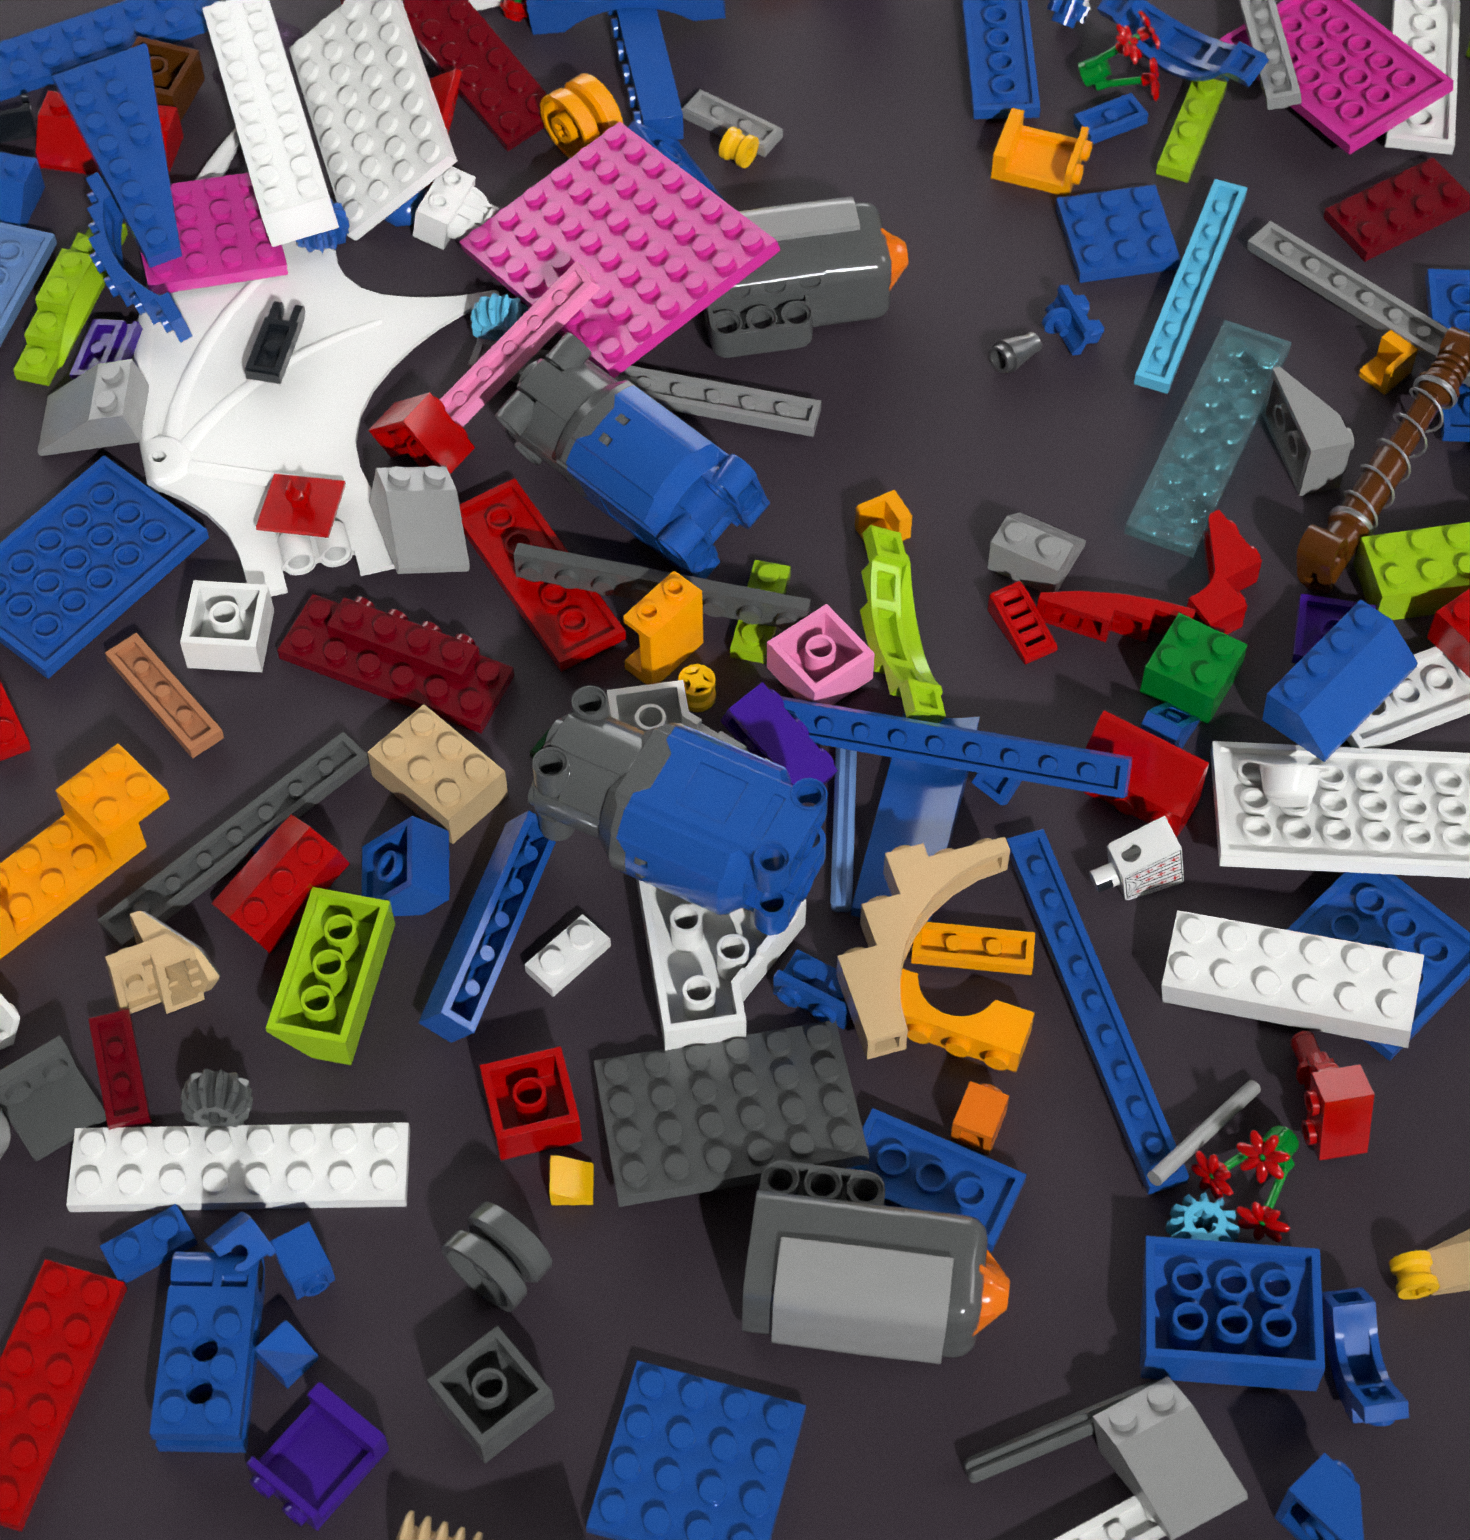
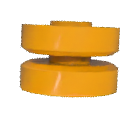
(579, 113)

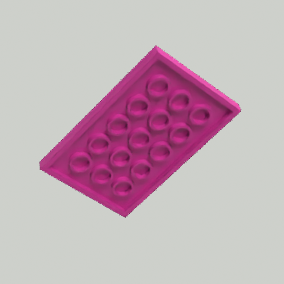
(1352, 71)

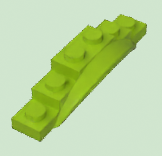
(62, 310)
(893, 627)

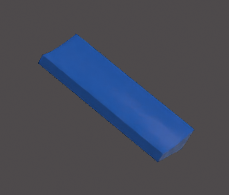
(915, 808)

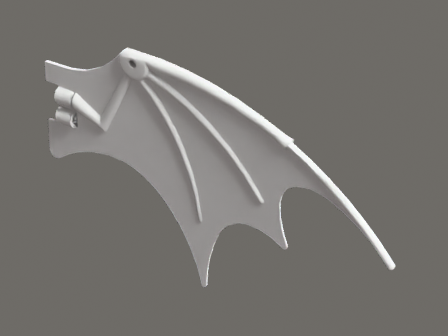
(224, 436)

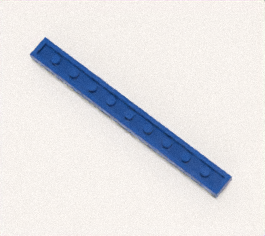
(964, 748)
(1094, 1007)

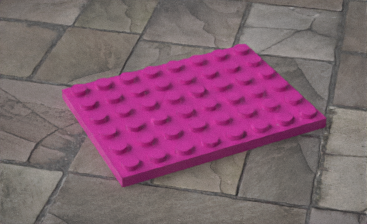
(640, 230)

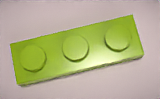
(751, 639)

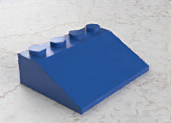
(1232, 1314)

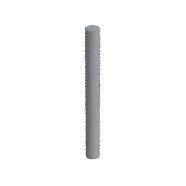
(1204, 1132)

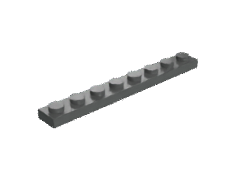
(635, 582)
(236, 838)

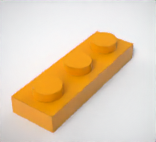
(974, 948)

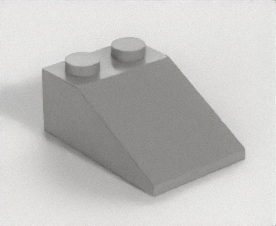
(96, 410)
(1306, 434)
(420, 519)
(1168, 1458)

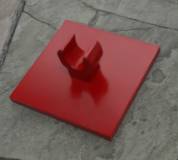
(301, 505)

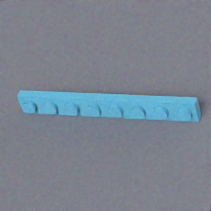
(1190, 286)

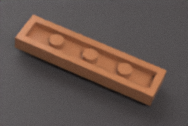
(164, 695)

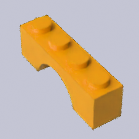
(993, 1035)

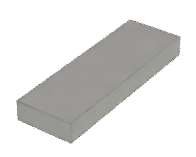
(720, 115)

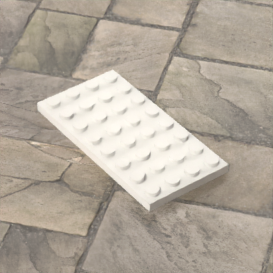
(371, 109)
(1367, 816)

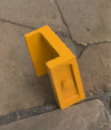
(1039, 157)
(667, 626)

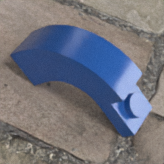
(1357, 1359)

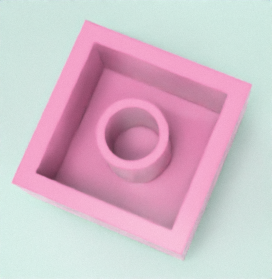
(820, 658)

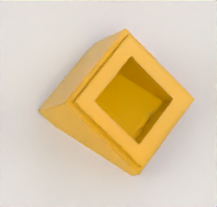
(571, 1181)

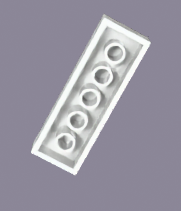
(1292, 978)

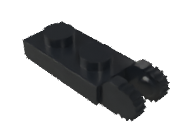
(275, 344)

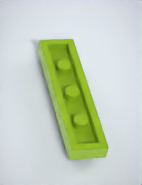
(1191, 129)

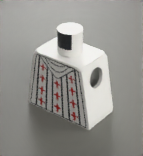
(1142, 862)

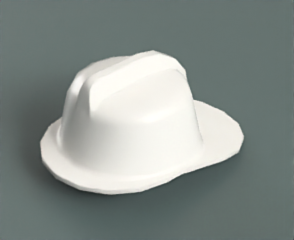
(1289, 783)

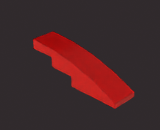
(1102, 612)

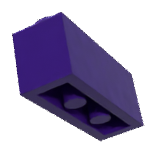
(774, 734)

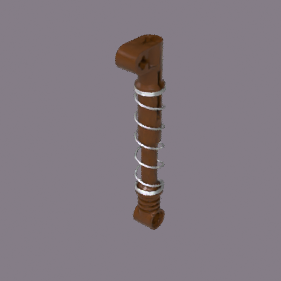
(1327, 551)

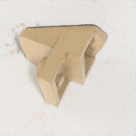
(159, 968)

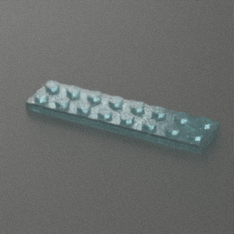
(1207, 439)

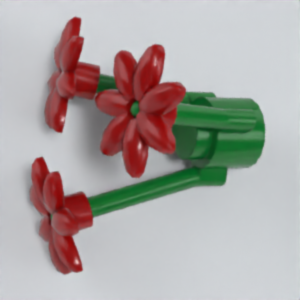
(1097, 68)
(1266, 1154)

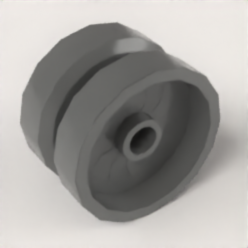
(497, 1256)

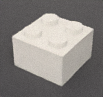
(227, 626)

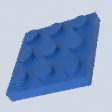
(1117, 233)

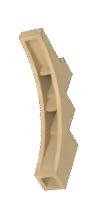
(890, 925)

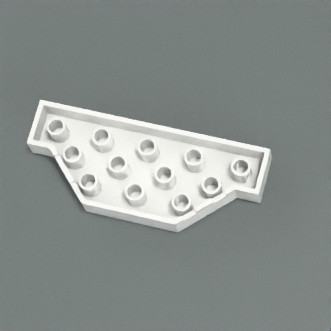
(697, 958)

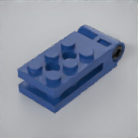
(205, 1315)

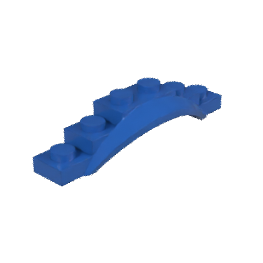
(1185, 50)
(108, 257)

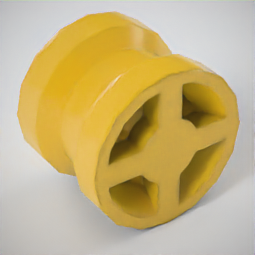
(738, 147)
(694, 678)
(1414, 1275)

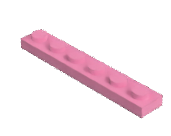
(520, 343)

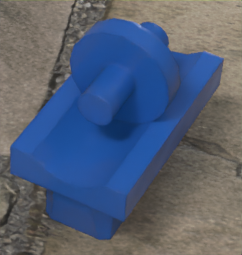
(1069, 319)

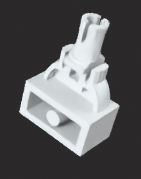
(451, 209)

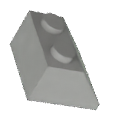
(1033, 552)

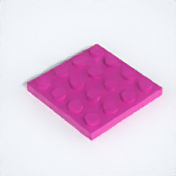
(218, 236)

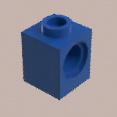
(303, 1261)

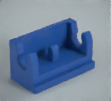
(241, 1236)

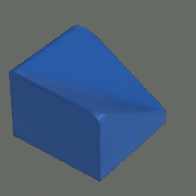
(286, 1354)

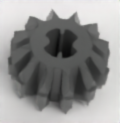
(216, 1099)

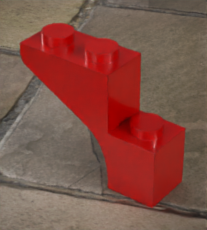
(1230, 568)

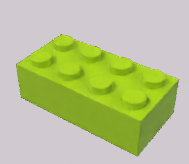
(1414, 569)

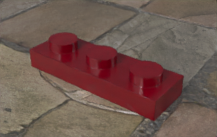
(119, 1070)

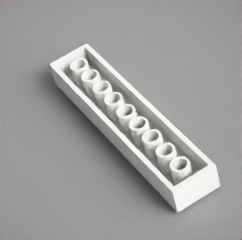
(270, 121)

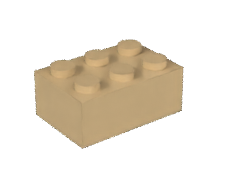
(438, 773)

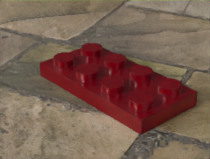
(1398, 209)

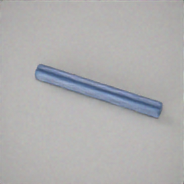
(843, 830)

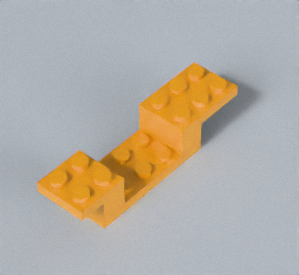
(79, 848)

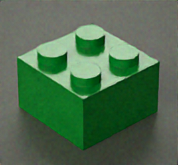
(1193, 667)

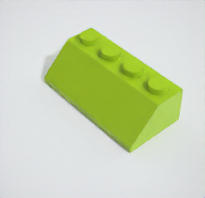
(332, 974)

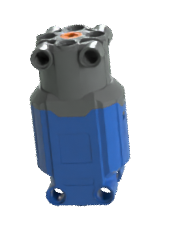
(631, 457)
(682, 811)

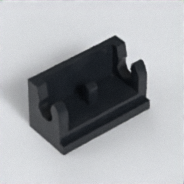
(17, 122)

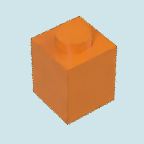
(979, 1117)

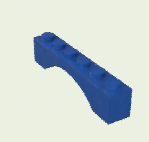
(561, 15)

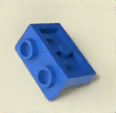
(812, 987)

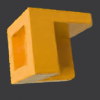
(1391, 364)
(884, 512)

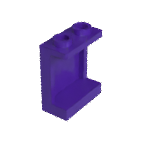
(318, 1459)

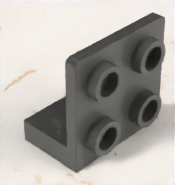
(47, 1099)

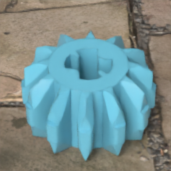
(495, 316)
(1205, 1216)

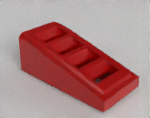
(1011, 602)

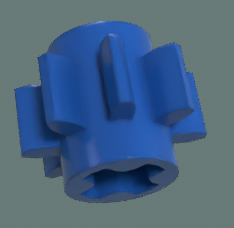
(1068, 11)

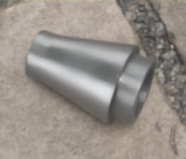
(1012, 352)

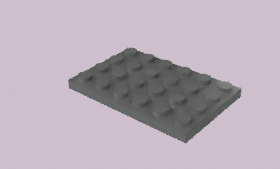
(727, 1111)

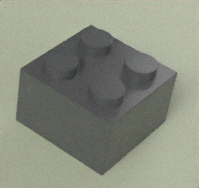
(491, 1394)

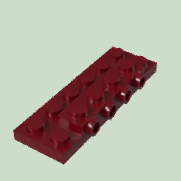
(397, 659)

